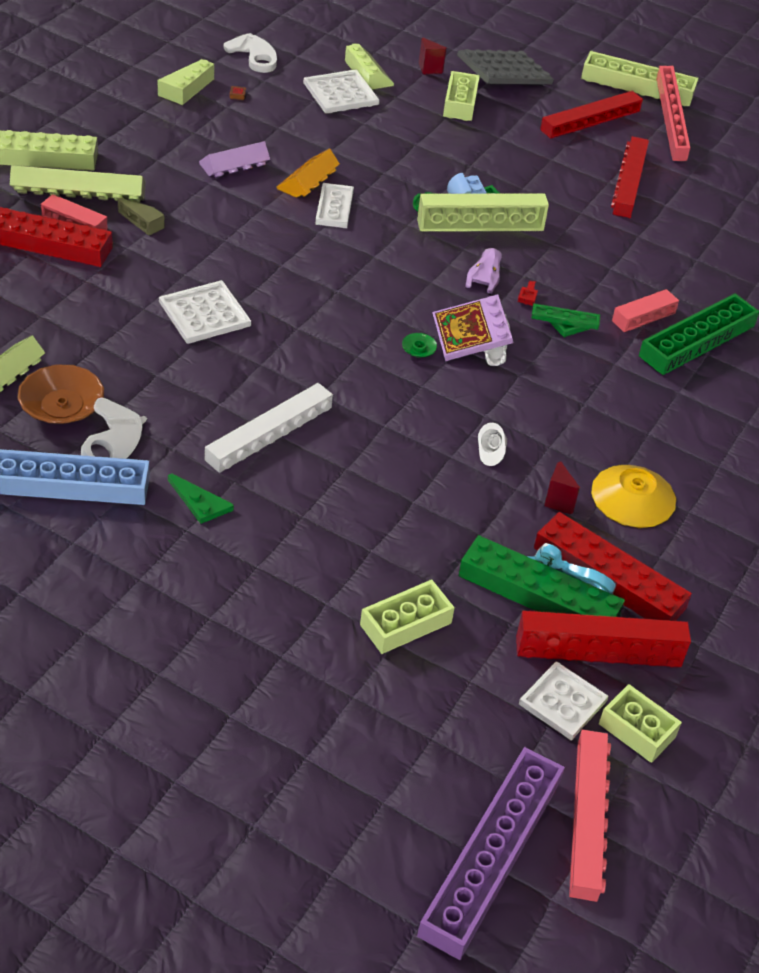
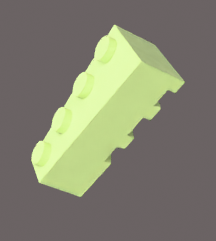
(186, 82)

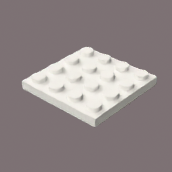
(341, 91)
(204, 311)

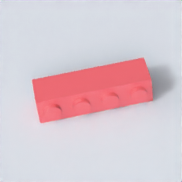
(64, 210)
(645, 310)

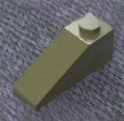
(141, 215)

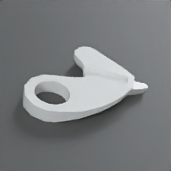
(258, 49)
(123, 433)

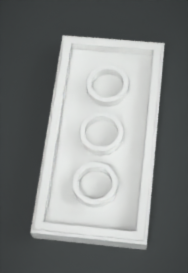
(334, 205)

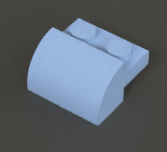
(465, 185)

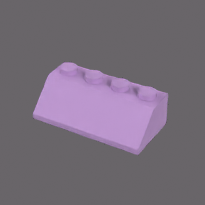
(235, 159)

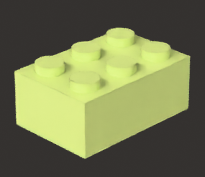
(640, 723)

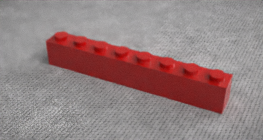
(591, 114)
(629, 177)

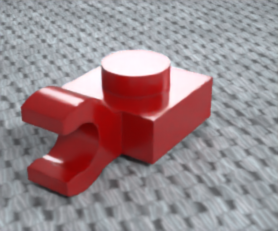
(528, 295)

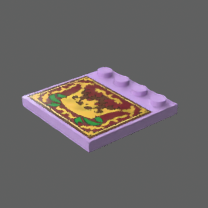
(472, 327)

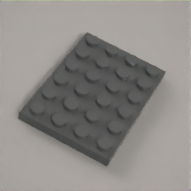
(505, 67)

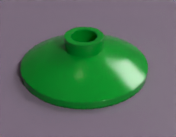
(419, 345)

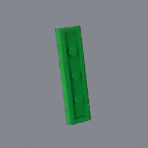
(565, 316)

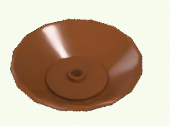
(60, 393)

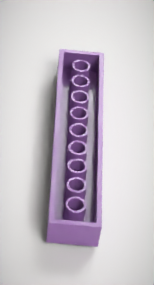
(490, 854)

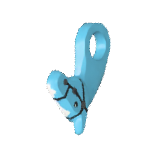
(552, 557)

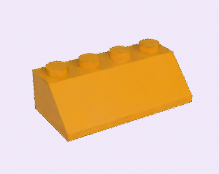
(310, 174)

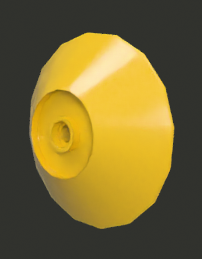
(633, 496)

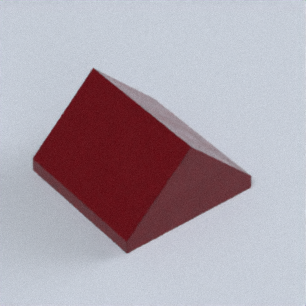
(431, 57)
(562, 490)

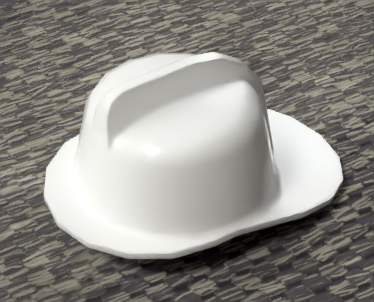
(492, 444)

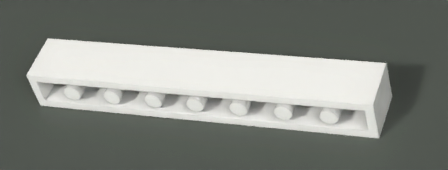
(268, 427)

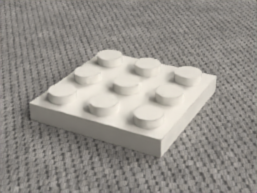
(563, 700)

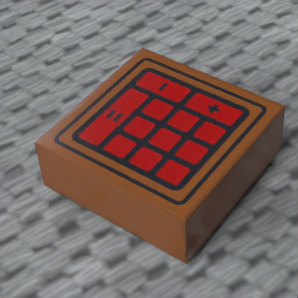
(237, 93)

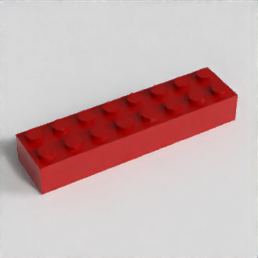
(54, 237)
(639, 585)
(602, 639)

